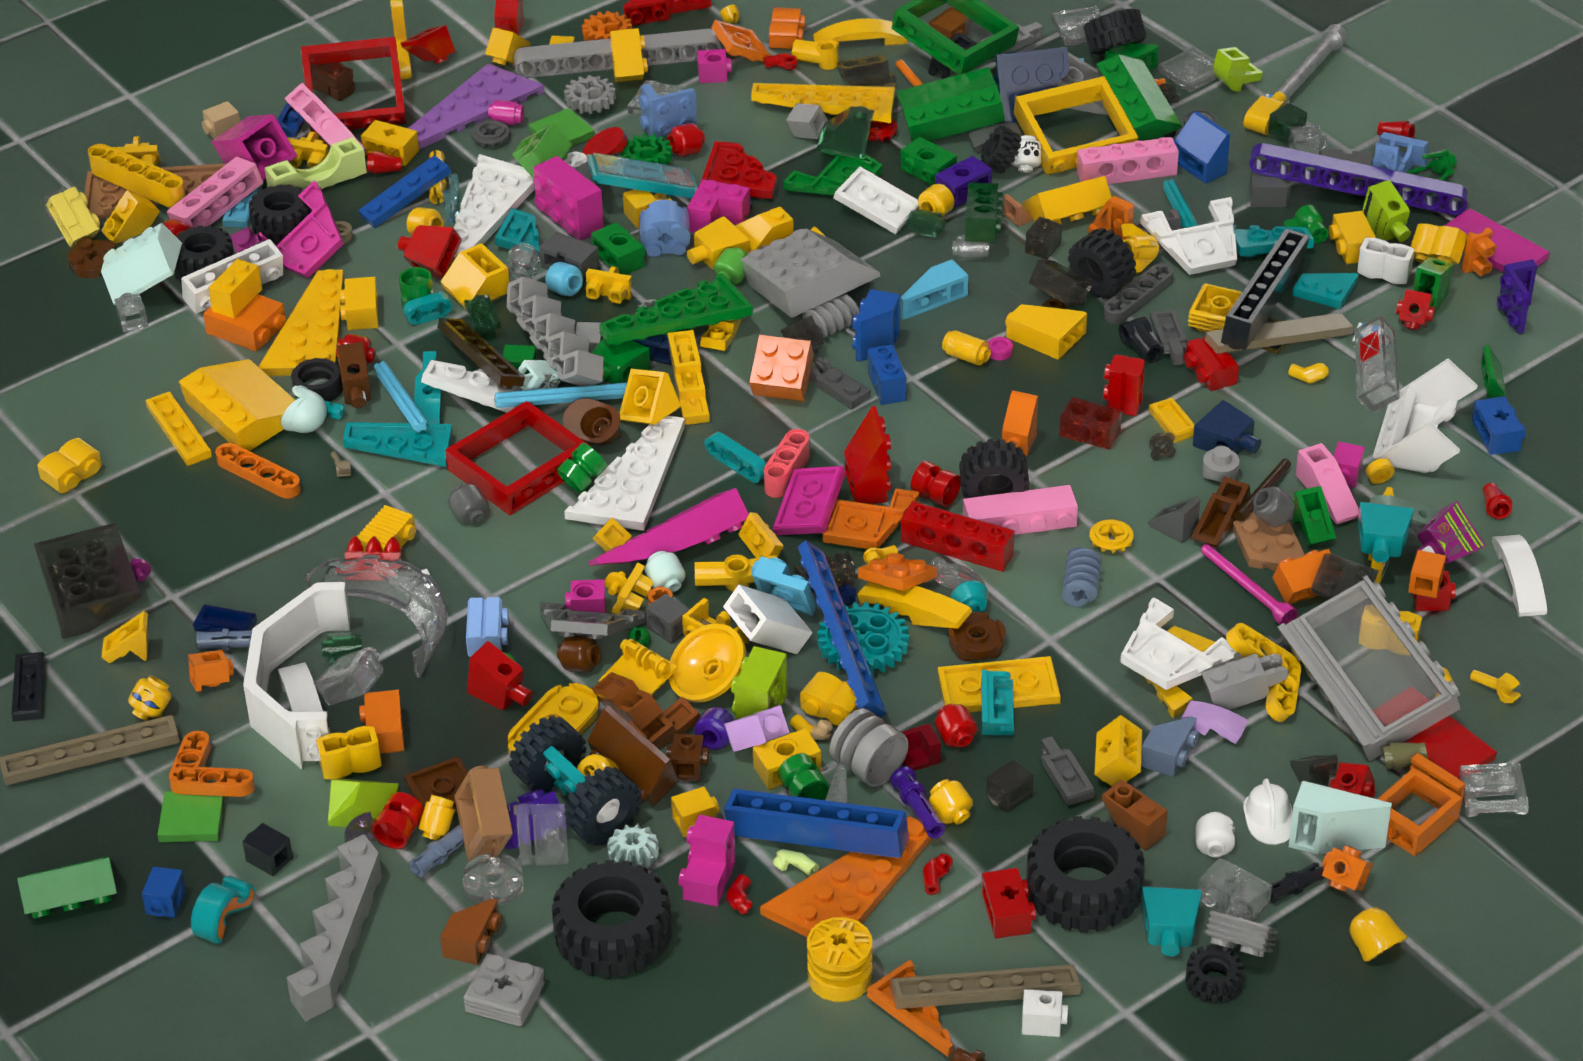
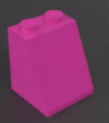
(257, 141)

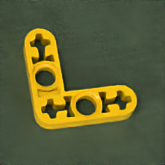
(400, 34)
(1248, 642)

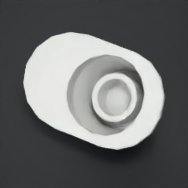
(1268, 813)

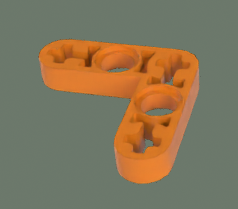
(192, 777)

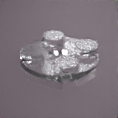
(485, 866)

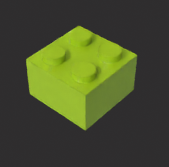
(760, 682)

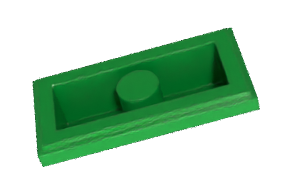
(1492, 374)

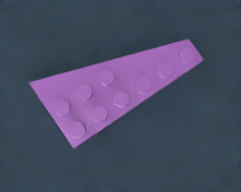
(472, 101)

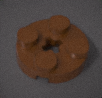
(88, 249)
(991, 639)

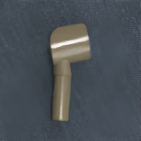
(343, 468)

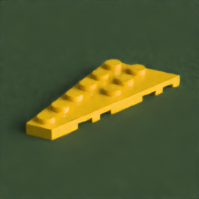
(311, 327)

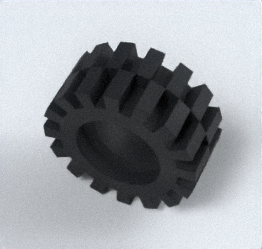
(1001, 149)
(1214, 961)

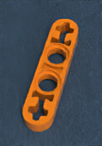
(233, 457)

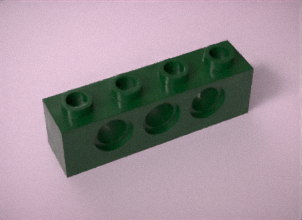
(983, 212)

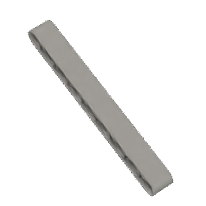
(584, 52)

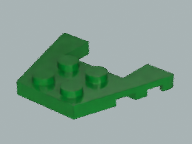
(832, 176)

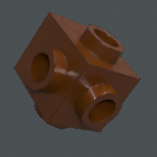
(690, 751)

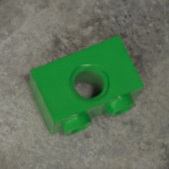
(925, 160)
(619, 248)

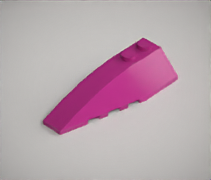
(681, 531)

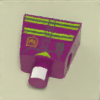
(1450, 534)

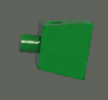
(1434, 278)
(620, 359)

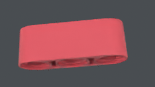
(790, 455)

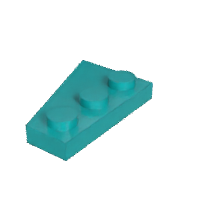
(1262, 241)

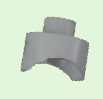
(1220, 463)

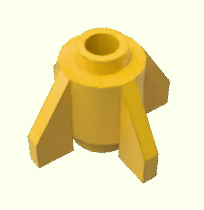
(1141, 244)

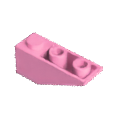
(1320, 468)

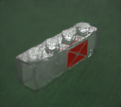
(1376, 364)

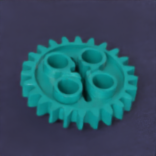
(878, 632)

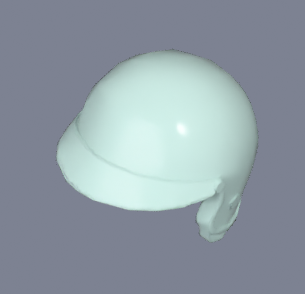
(306, 412)

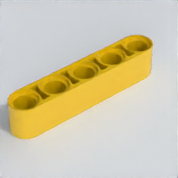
(136, 175)

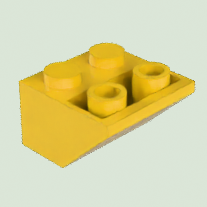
(476, 273)

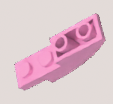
(318, 116)

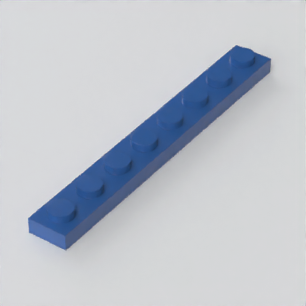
(841, 628)

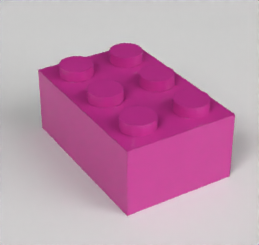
(568, 197)

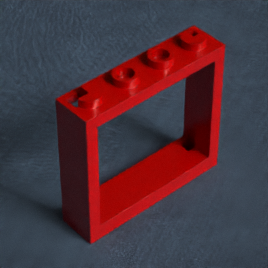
(352, 52)
(527, 488)

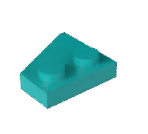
(1326, 288)

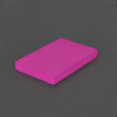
(809, 500)

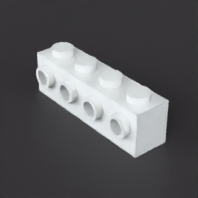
(195, 285)

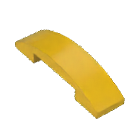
(859, 30)

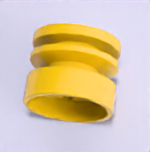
(839, 959)

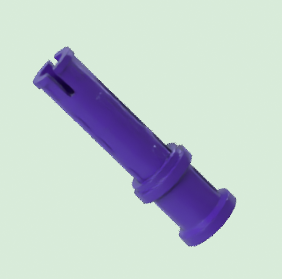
(913, 794)

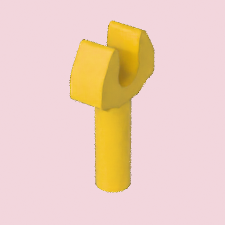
(1503, 685)

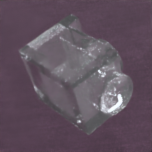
(128, 305)

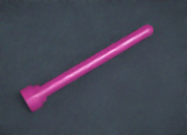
(1281, 611)

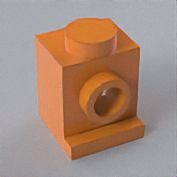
(209, 669)

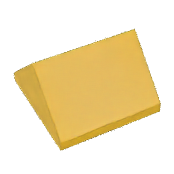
(648, 397)

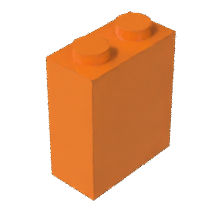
(251, 327)

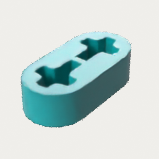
(427, 308)

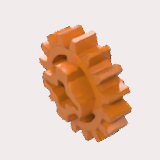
(600, 25)

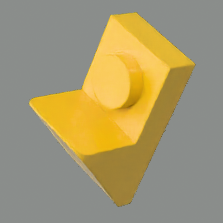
(130, 636)

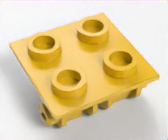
(642, 666)

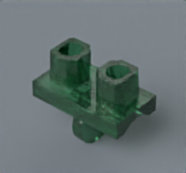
(483, 316)

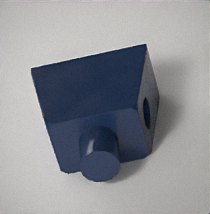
(1227, 428)

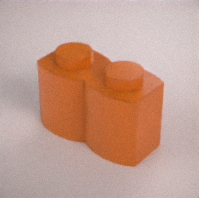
(786, 27)

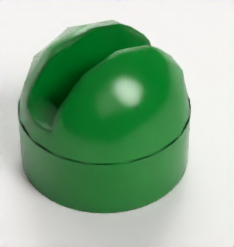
(640, 632)

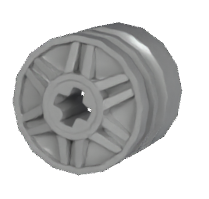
(869, 747)

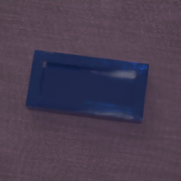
(218, 618)

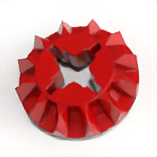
(885, 131)

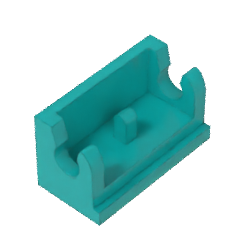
(997, 703)

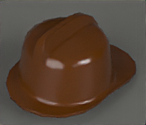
(592, 421)

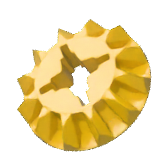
(1121, 532)

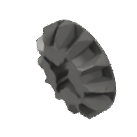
(490, 133)

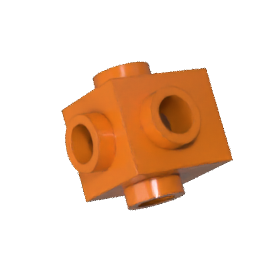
(1356, 869)

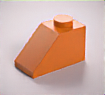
(1021, 420)

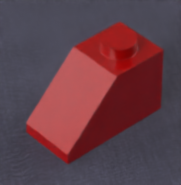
(509, 15)
(430, 44)

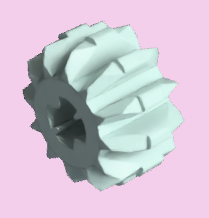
(634, 845)

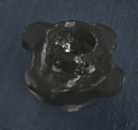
(1169, 92)
(1157, 441)

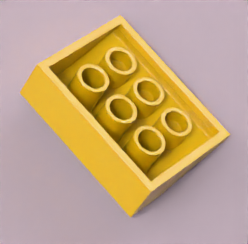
(237, 401)

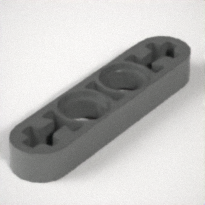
(1135, 291)

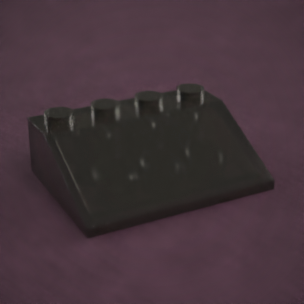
(86, 578)

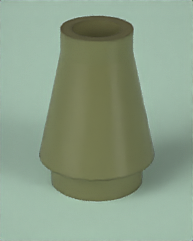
(1399, 755)

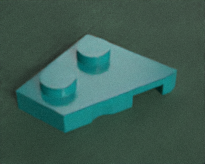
(517, 229)

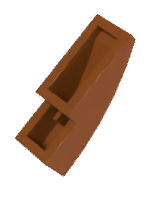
(627, 700)

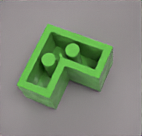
(541, 147)

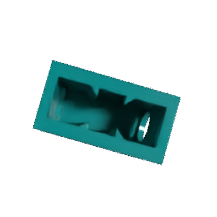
(1383, 529)
(1170, 917)

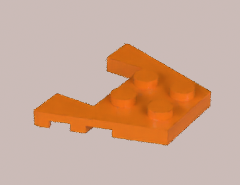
(867, 524)

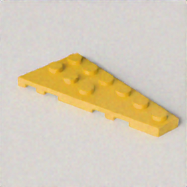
(831, 98)

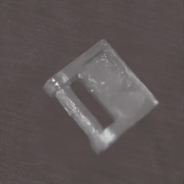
(1493, 781)
(549, 835)

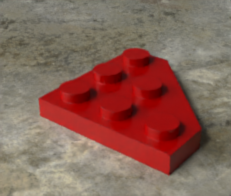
(733, 166)

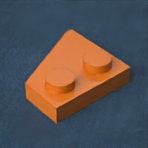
(1113, 215)

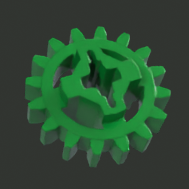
(648, 149)

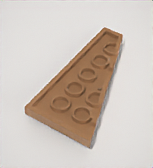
(104, 195)

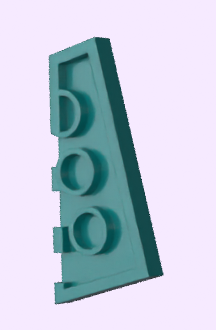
(400, 440)

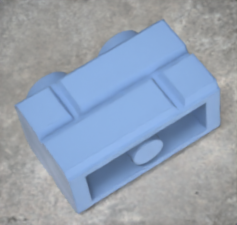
(486, 623)

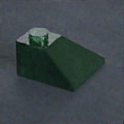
(847, 133)

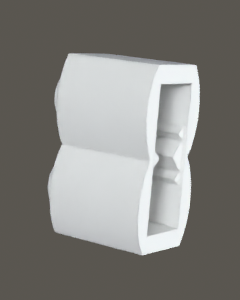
(1385, 260)

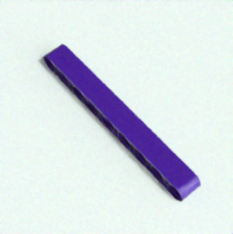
(1348, 170)

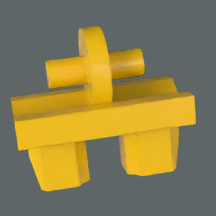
(309, 149)
(142, 151)
(608, 284)
(619, 584)

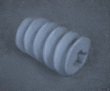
(1081, 576)

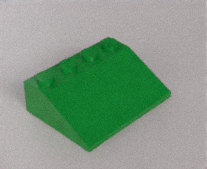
(951, 105)

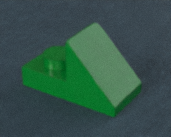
(1313, 515)

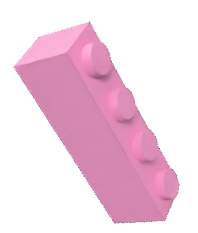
(1027, 510)

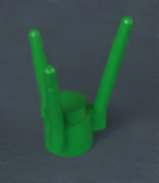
(1442, 163)

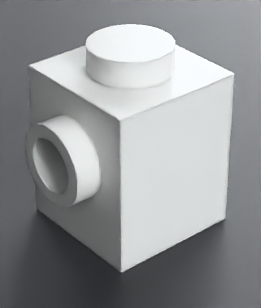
(1043, 1013)

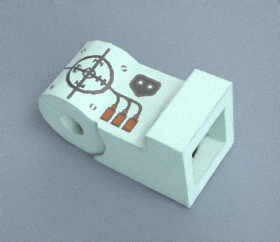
(540, 376)

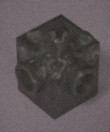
(805, 330)

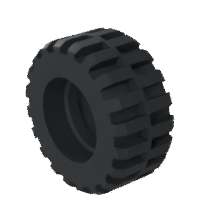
(1085, 902)
(615, 947)

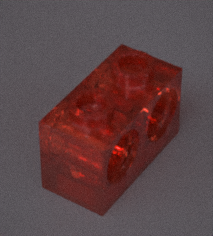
(1090, 423)

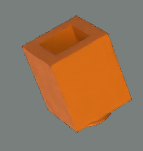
(1427, 574)

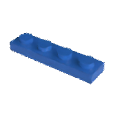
(404, 191)

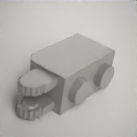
(1243, 680)

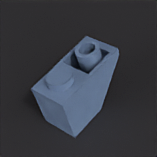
(1168, 745)

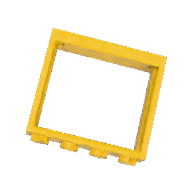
(1065, 97)

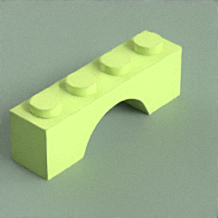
(342, 163)

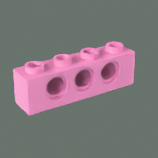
(1129, 161)
(217, 194)

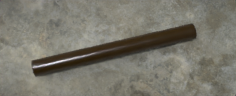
(1269, 481)

